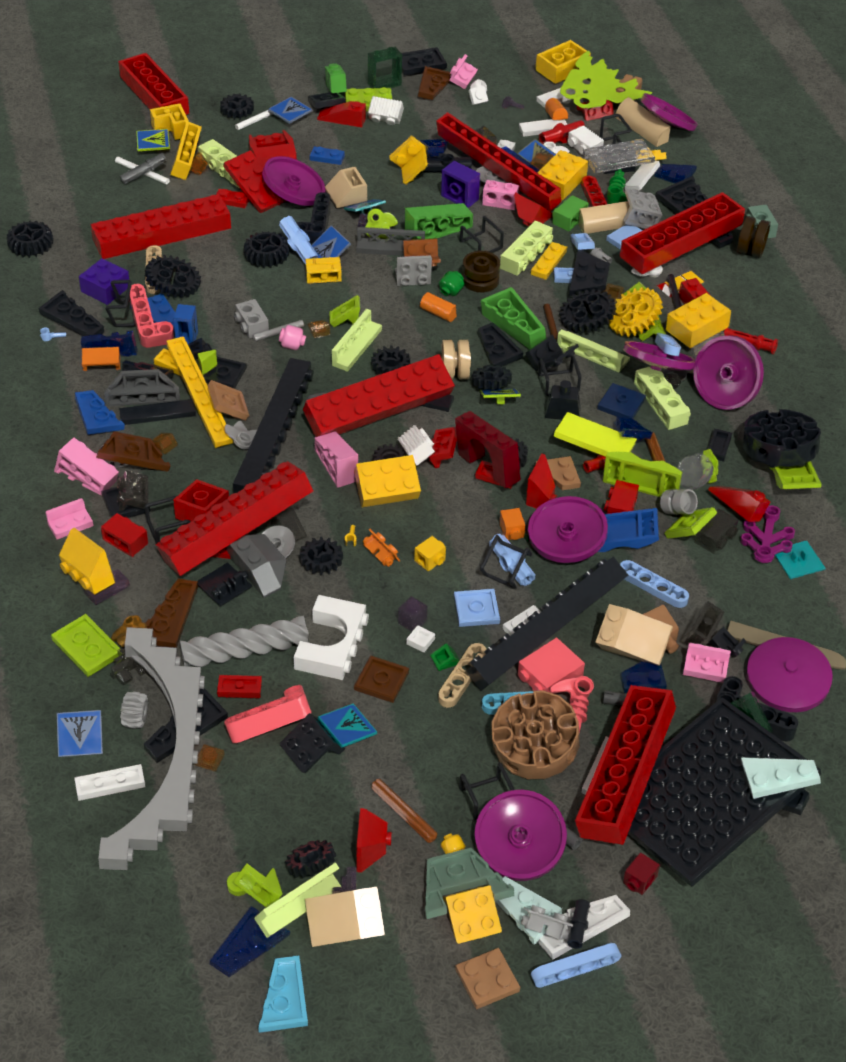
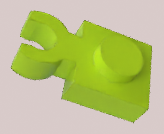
(708, 453)

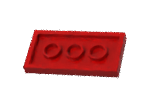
(247, 173)

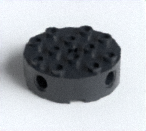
(781, 438)

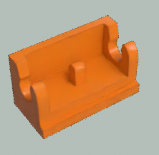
(101, 356)

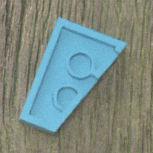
(285, 998)

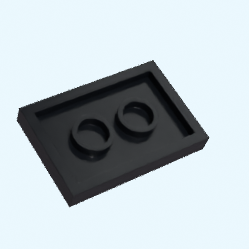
(415, 61)

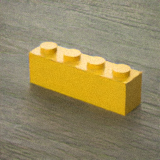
(186, 150)

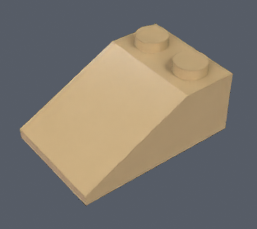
(633, 635)
(344, 916)

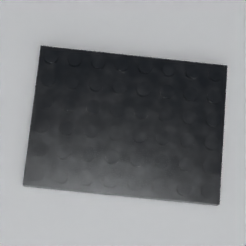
(699, 795)

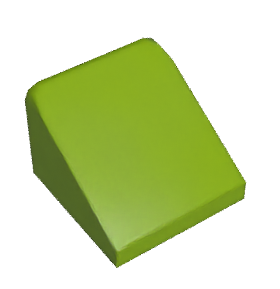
(207, 361)

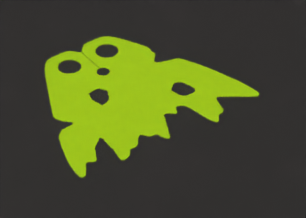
(602, 84)

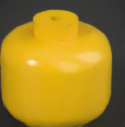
(452, 843)

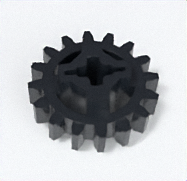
(237, 106)
(390, 359)
(491, 377)
(321, 555)
(310, 858)

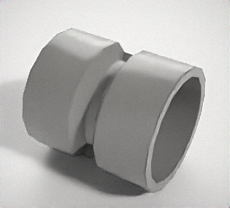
(678, 501)

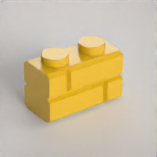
(323, 270)

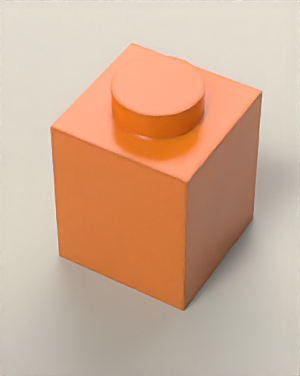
(512, 524)

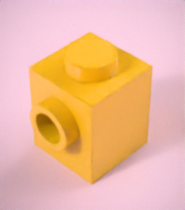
(430, 553)

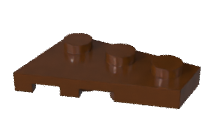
(433, 82)

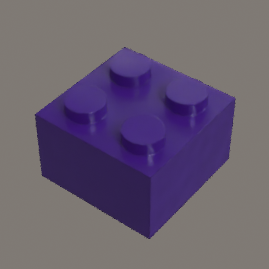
(460, 184)
(97, 279)

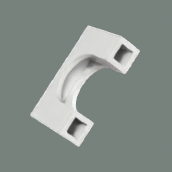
(335, 659)

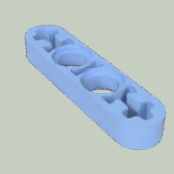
(667, 344)
(655, 581)
(575, 965)

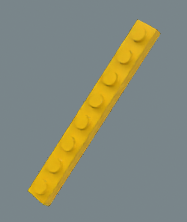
(198, 391)

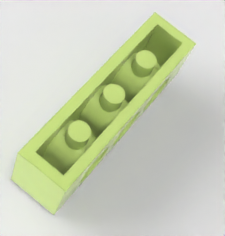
(216, 156)
(526, 248)
(662, 397)

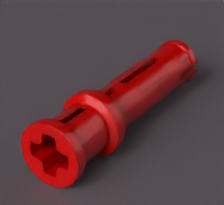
(758, 342)

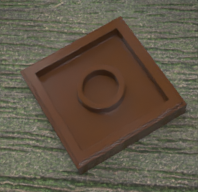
(381, 679)

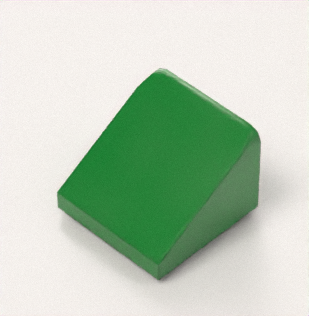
(445, 657)

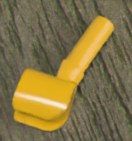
(351, 536)

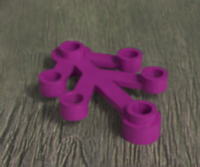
(765, 553)

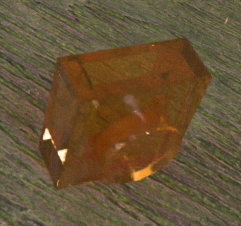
(210, 757)

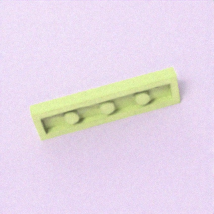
(355, 341)
(593, 351)
(293, 904)

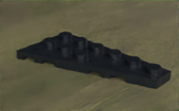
(685, 195)

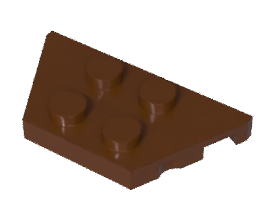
(133, 451)

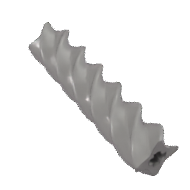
(243, 642)

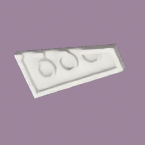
(601, 916)

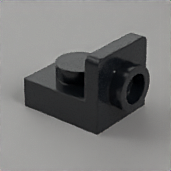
(199, 346)

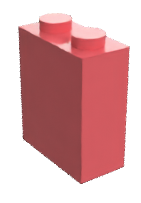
(549, 666)

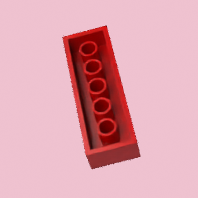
(151, 83)

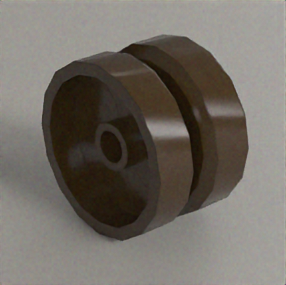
(751, 236)
(481, 271)

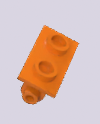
(377, 542)

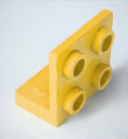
(411, 158)
(473, 914)

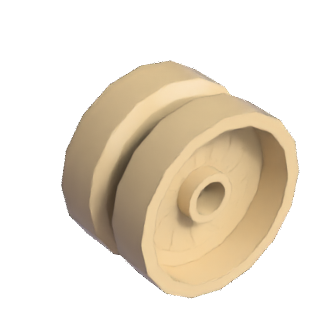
(457, 359)

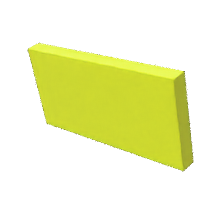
(592, 435)

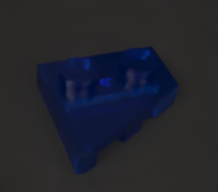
(675, 173)
(630, 428)
(643, 675)

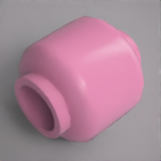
(292, 337)

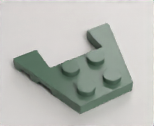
(457, 873)

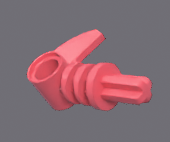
(578, 698)

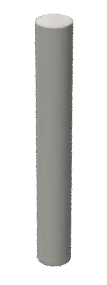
(275, 331)

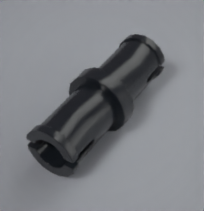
(579, 923)

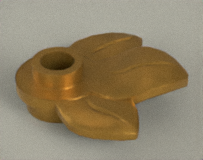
(130, 622)

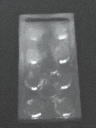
(618, 155)

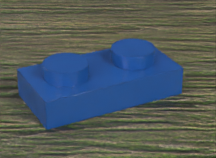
(326, 155)

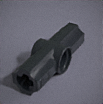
(436, 164)

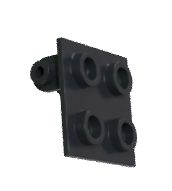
(224, 584)

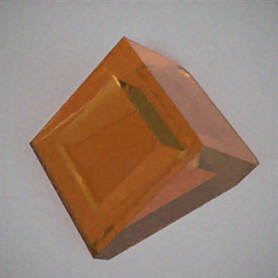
(541, 160)
(199, 163)
(615, 291)
(319, 328)
(165, 442)

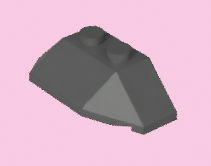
(141, 388)
(261, 562)

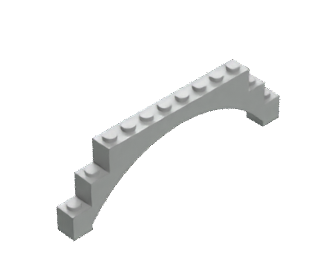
(170, 805)

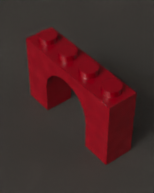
(474, 434)

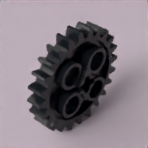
(160, 271)
(599, 305)

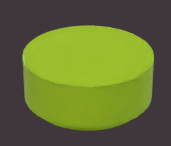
(232, 888)

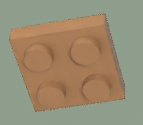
(228, 400)
(487, 978)

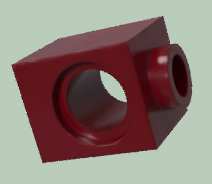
(641, 874)

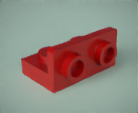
(597, 112)
(444, 445)

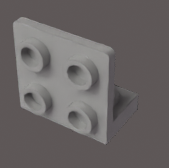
(643, 209)
(413, 270)

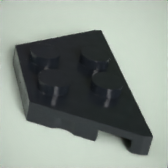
(589, 273)

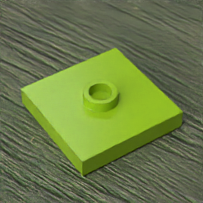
(690, 523)

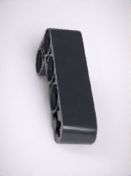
(319, 218)
(782, 723)

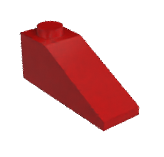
(349, 113)
(747, 503)

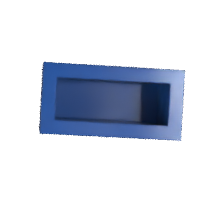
(186, 322)

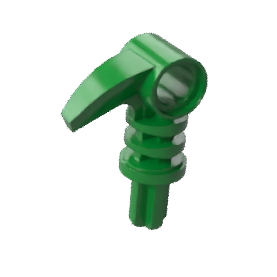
(615, 190)

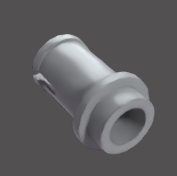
(597, 252)

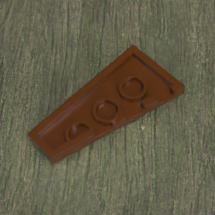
(172, 613)

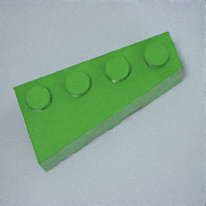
(438, 219)

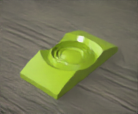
(651, 476)
(796, 477)

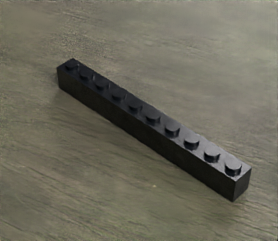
(274, 424)
(545, 624)

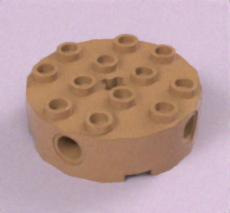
(535, 734)

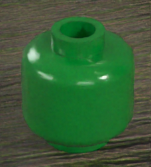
(451, 283)

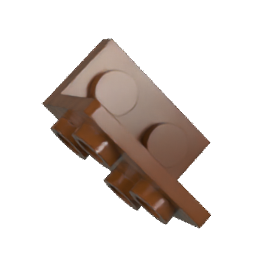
(422, 247)

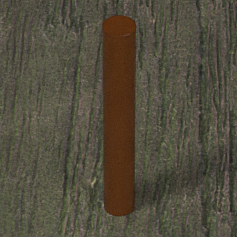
(551, 323)

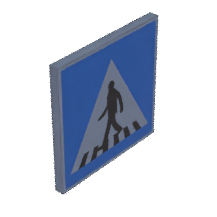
(290, 110)
(330, 244)
(79, 733)

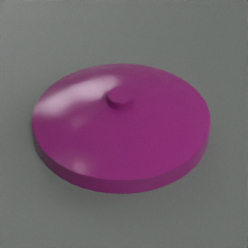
(668, 113)
(292, 180)
(655, 357)
(728, 372)
(568, 529)
(789, 674)
(520, 835)

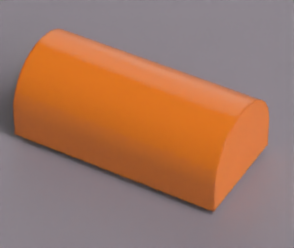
(556, 109)
(438, 307)

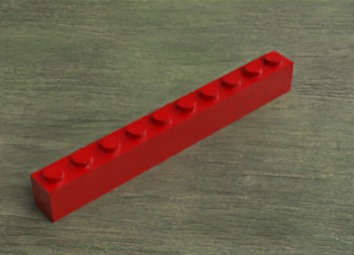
(499, 161)

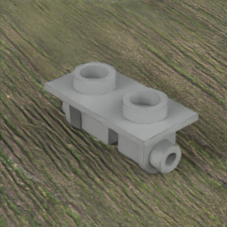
(555, 924)

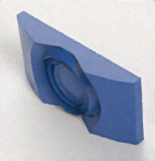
(631, 529)

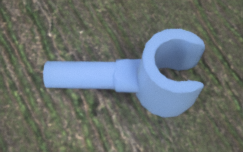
(46, 335)

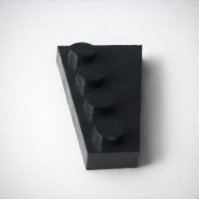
(163, 741)

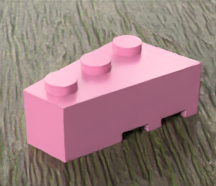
(337, 458)
(83, 465)

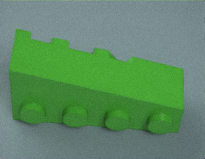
(513, 317)

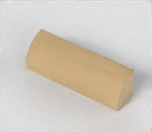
(644, 122)
(603, 217)

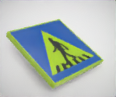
(153, 140)
(500, 394)

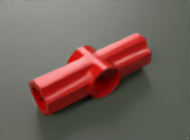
(559, 132)

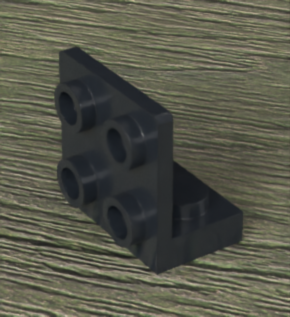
(549, 352)
(309, 743)

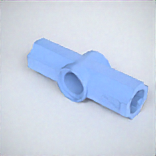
(297, 239)
(509, 559)

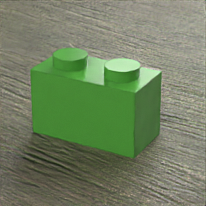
(335, 78)
(567, 214)

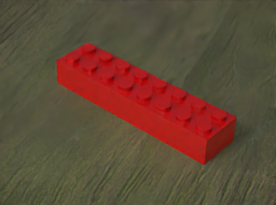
(160, 226)
(682, 233)
(378, 397)
(234, 517)
(626, 765)

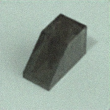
(289, 519)

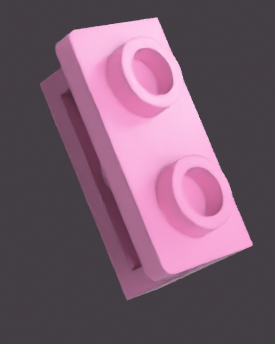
(706, 662)

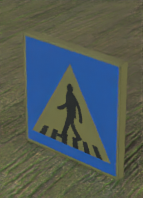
(532, 149)

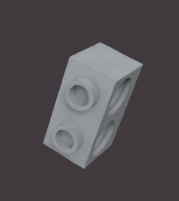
(251, 318)

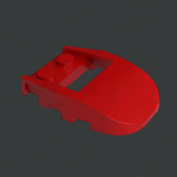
(272, 146)

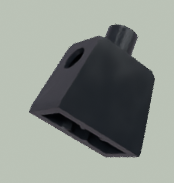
(563, 400)

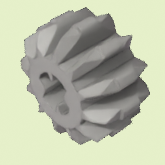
(134, 710)

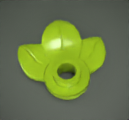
(385, 221)

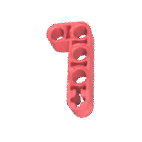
(149, 333)
(269, 715)

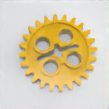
(636, 311)

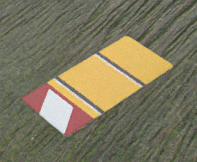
(689, 275)

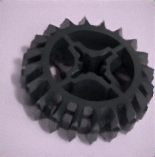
(29, 238)
(266, 249)

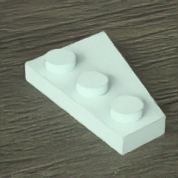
(778, 775)
(523, 898)

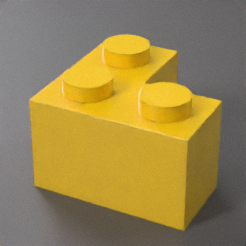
(169, 118)

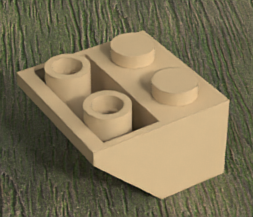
(347, 188)

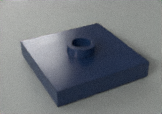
(621, 401)

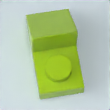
(347, 310)
(261, 888)

